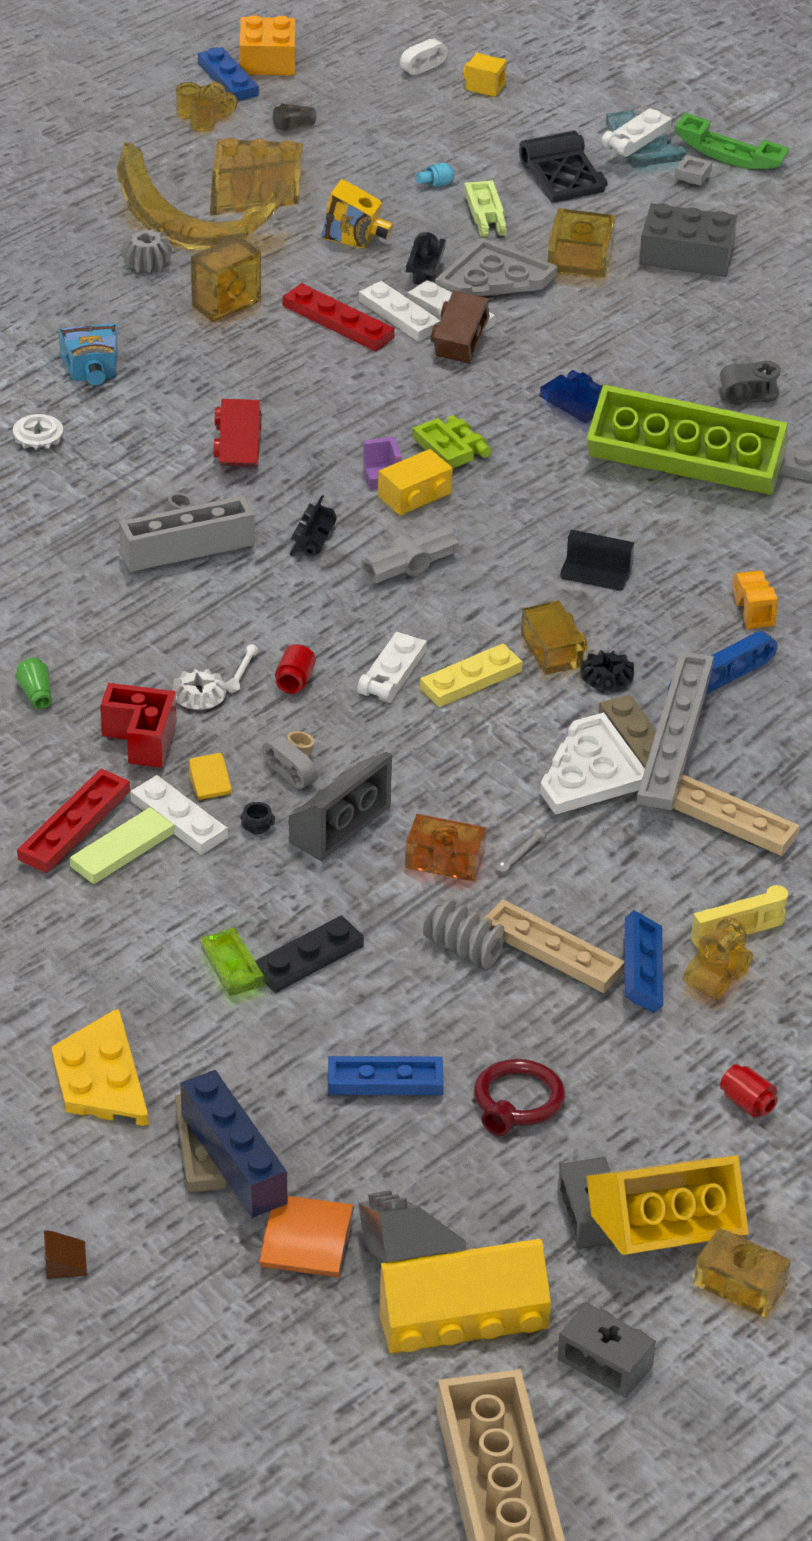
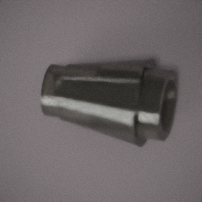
(293, 116)

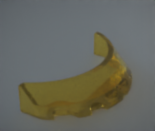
(181, 229)

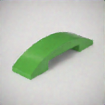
(728, 150)

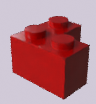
(239, 432)
(143, 718)

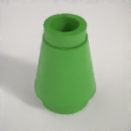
(35, 682)

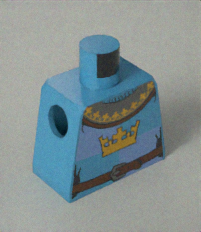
(90, 352)

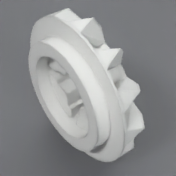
(27, 427)
(189, 696)

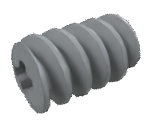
(464, 933)

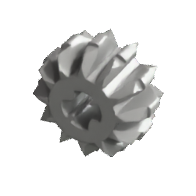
(146, 250)

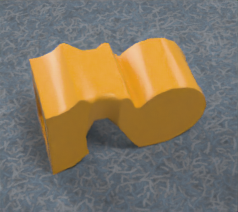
(757, 598)

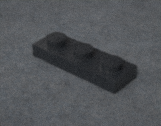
(309, 953)

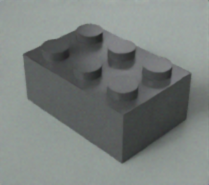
(688, 239)

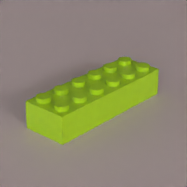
(687, 439)

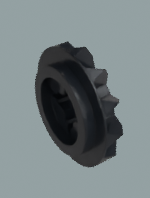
(597, 676)

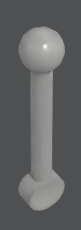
(503, 867)

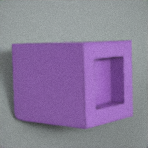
(378, 455)

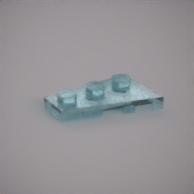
(655, 152)

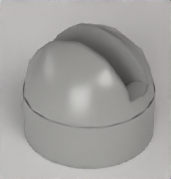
(178, 501)

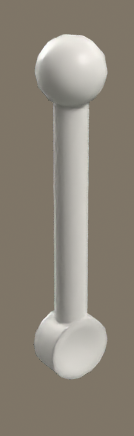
(233, 684)

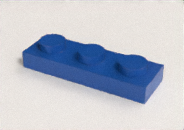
(228, 72)
(643, 961)
(385, 1075)

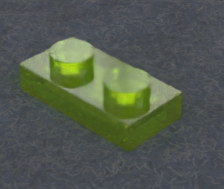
(232, 961)

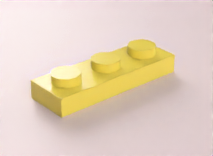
(470, 675)

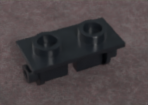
(317, 527)

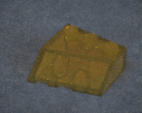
(248, 171)

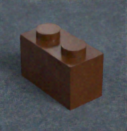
(460, 326)

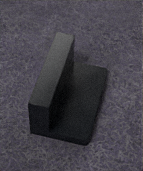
(598, 560)

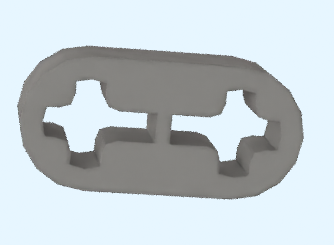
(289, 762)

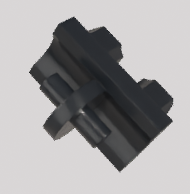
(425, 257)

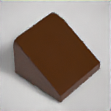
(64, 1255)

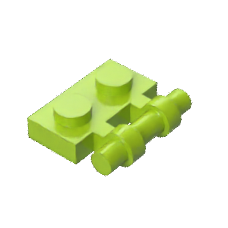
(451, 441)

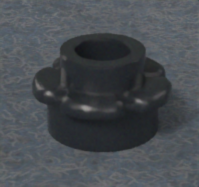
(257, 817)

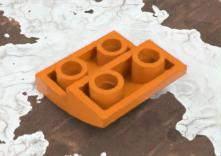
(307, 1236)

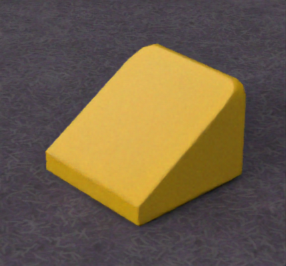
(209, 776)

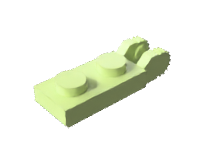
(485, 206)

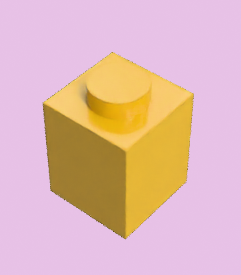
(485, 74)

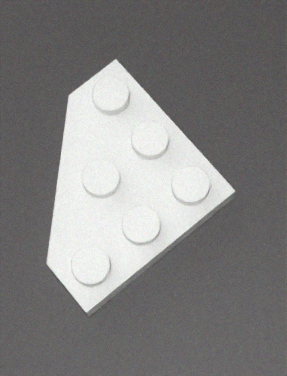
(590, 766)

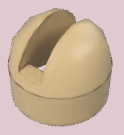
(302, 741)

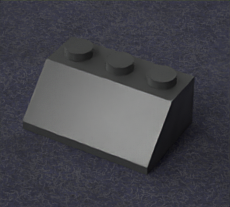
(342, 807)
(401, 1230)

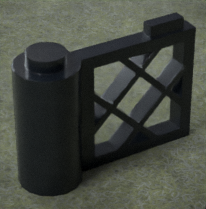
(555, 152)

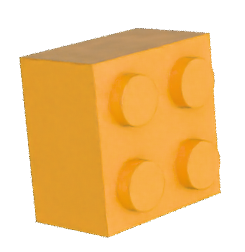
(267, 45)

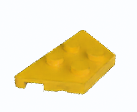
(99, 1072)

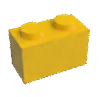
(415, 482)

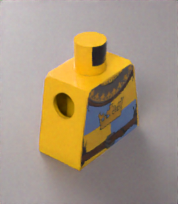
(354, 217)

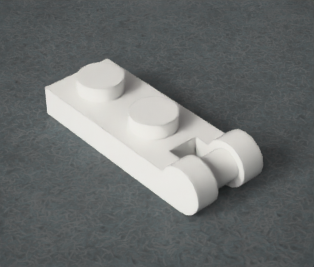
(637, 132)
(392, 667)

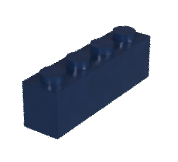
(234, 1143)

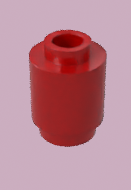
(295, 668)
(749, 1090)

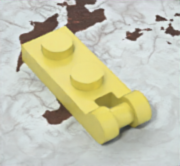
(753, 913)

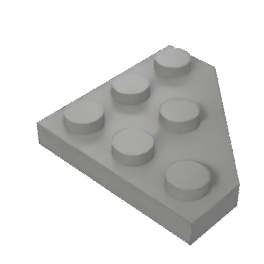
(495, 270)

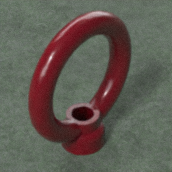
(501, 1116)

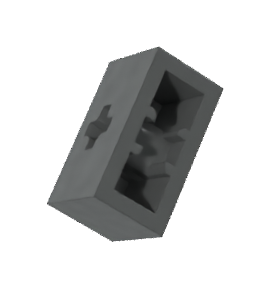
(576, 1203)
(606, 1349)

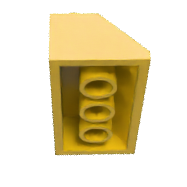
(669, 1203)
(464, 1296)

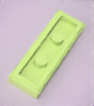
(121, 845)

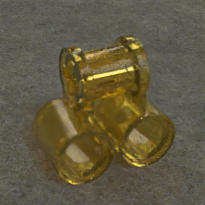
(204, 104)
(719, 959)

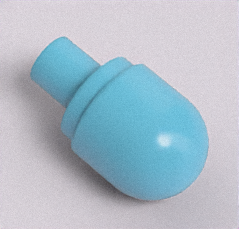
(436, 175)

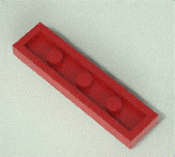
(338, 317)
(73, 820)

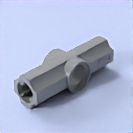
(409, 555)

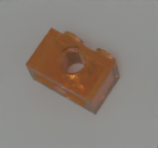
(445, 847)

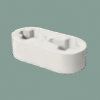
(423, 56)

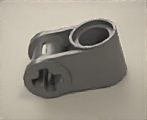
(748, 382)

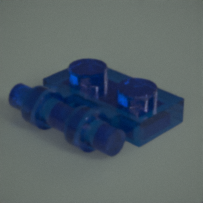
(573, 394)

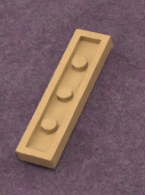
(735, 816)
(556, 947)

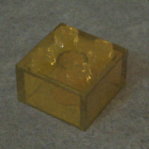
(581, 242)
(226, 278)

